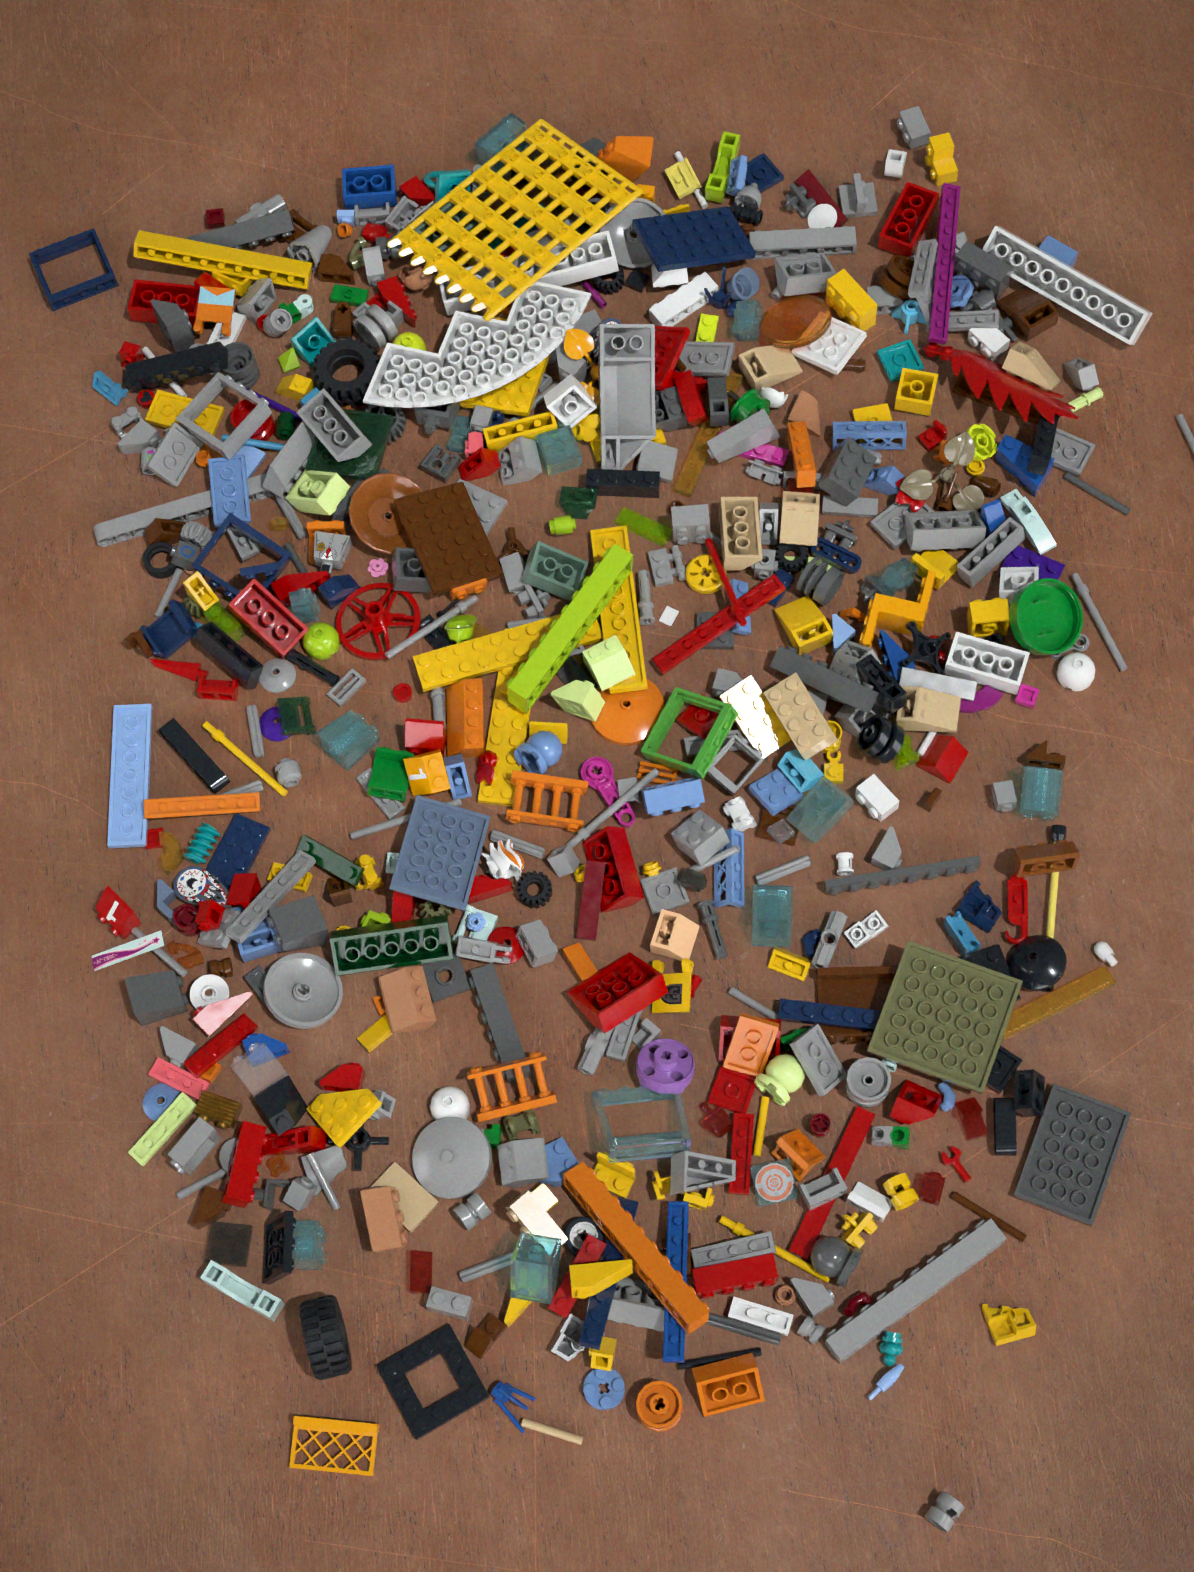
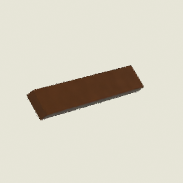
(962, 388)

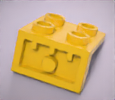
(936, 561)
(617, 1176)

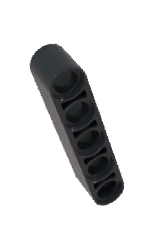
(194, 755)

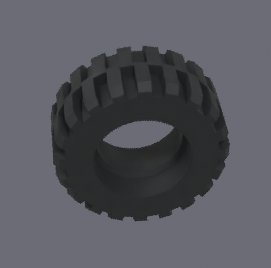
(339, 355)
(325, 1337)

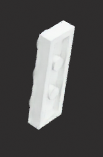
(760, 1316)

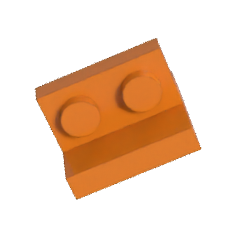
(801, 1151)

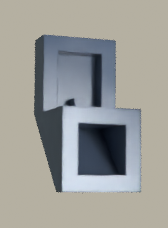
(165, 897)

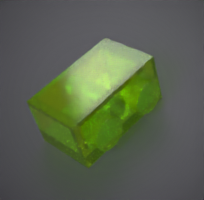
(224, 621)

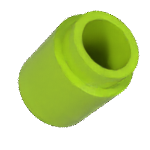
(562, 525)

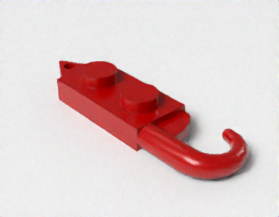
(1017, 907)

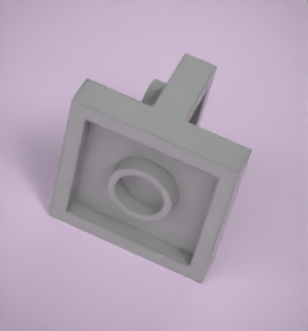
(858, 198)

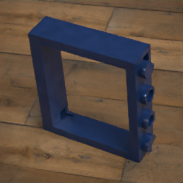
(82, 290)
(252, 534)

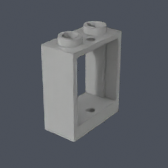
(721, 779)
(194, 1147)

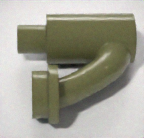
(357, 261)

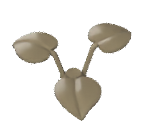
(957, 450)

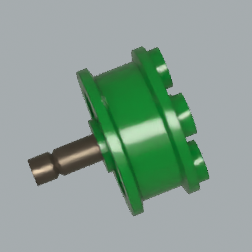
(747, 405)

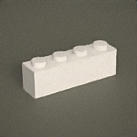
(683, 301)

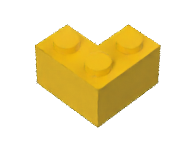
(941, 160)

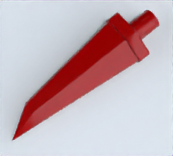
(184, 669)

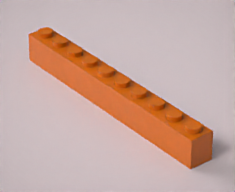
(633, 1244)

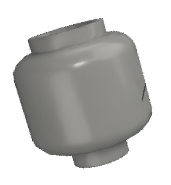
(288, 772)

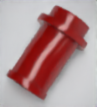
(695, 982)

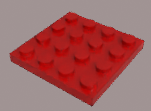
(668, 348)

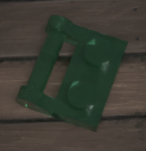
(290, 717)

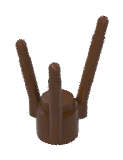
(945, 503)

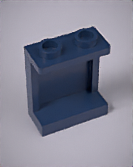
(170, 630)

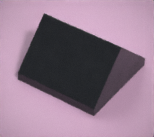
(574, 670)

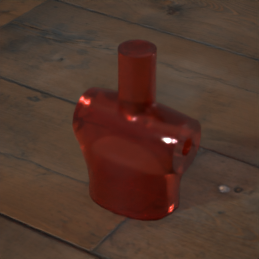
(716, 1120)

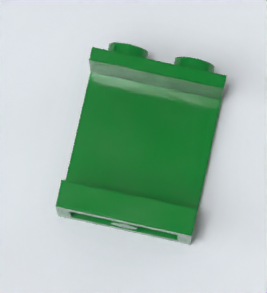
(389, 774)

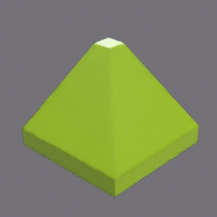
(289, 360)

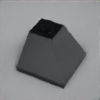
(282, 1105)

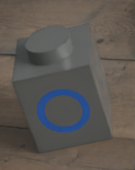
(184, 555)

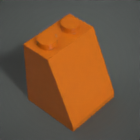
(628, 155)

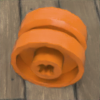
(659, 1393)

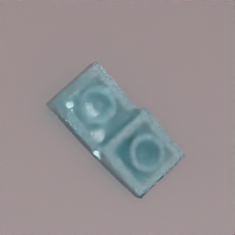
(459, 434)

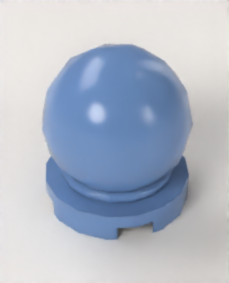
(539, 752)

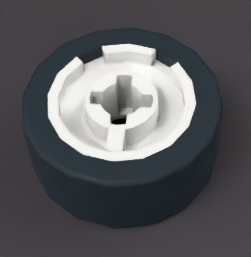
(579, 1227)

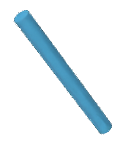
(259, 443)

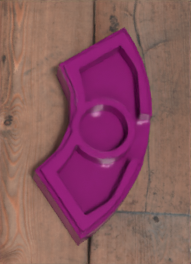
(983, 700)

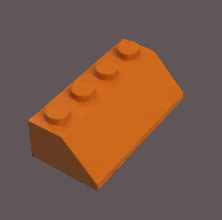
(466, 718)

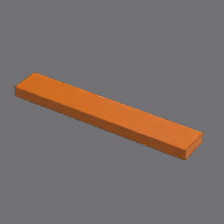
(202, 805)

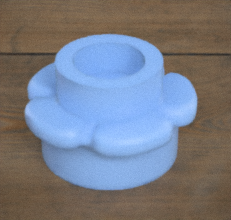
(480, 924)

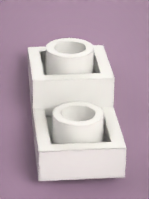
(866, 930)

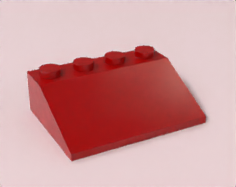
(618, 992)

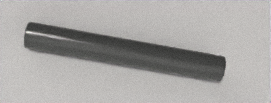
(296, 560)

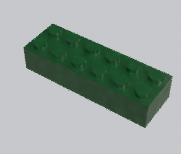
(391, 945)

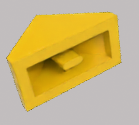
(200, 591)

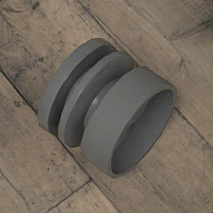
(242, 364)
(820, 581)

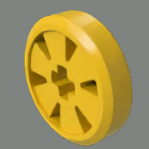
(698, 581)

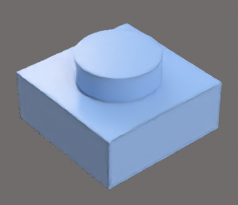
(346, 216)

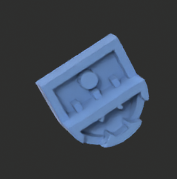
(559, 1160)

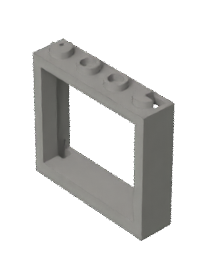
(241, 433)

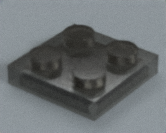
(229, 1244)

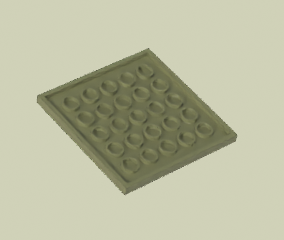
(945, 1017)

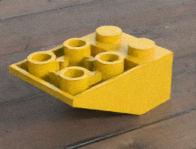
(804, 625)

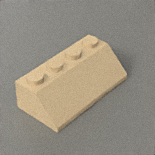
(739, 532)

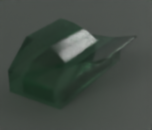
(578, 501)

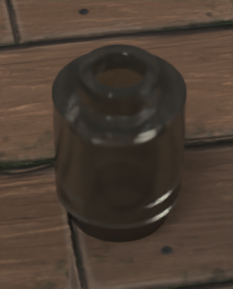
(692, 879)

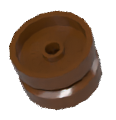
(897, 276)

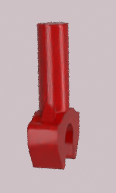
(956, 1163)

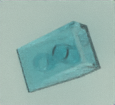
(820, 810)

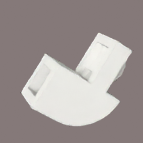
(895, 163)

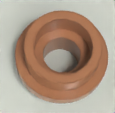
(788, 1289)

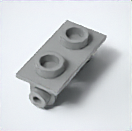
(771, 474)

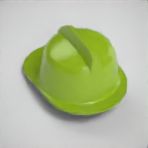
(460, 627)

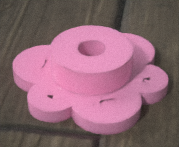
(378, 567)

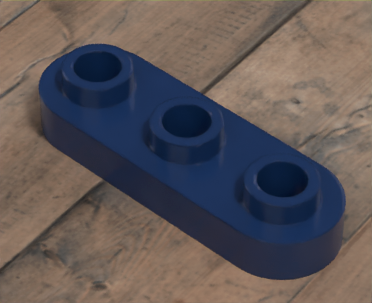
(844, 556)

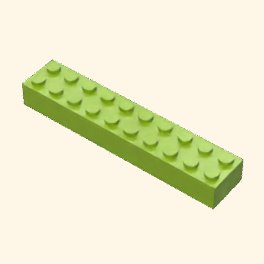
(569, 628)

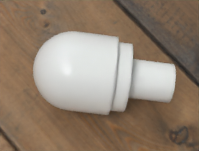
(1105, 953)

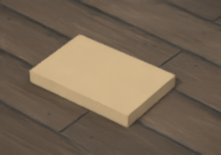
(414, 1199)

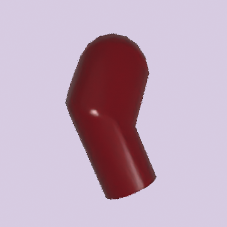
(853, 1302)

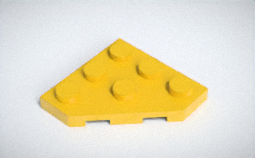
(343, 1112)

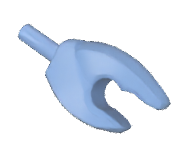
(887, 1380)

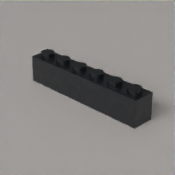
(176, 366)

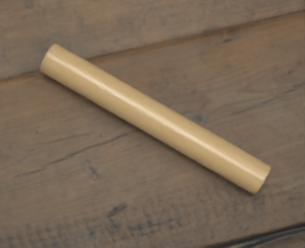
(552, 1431)

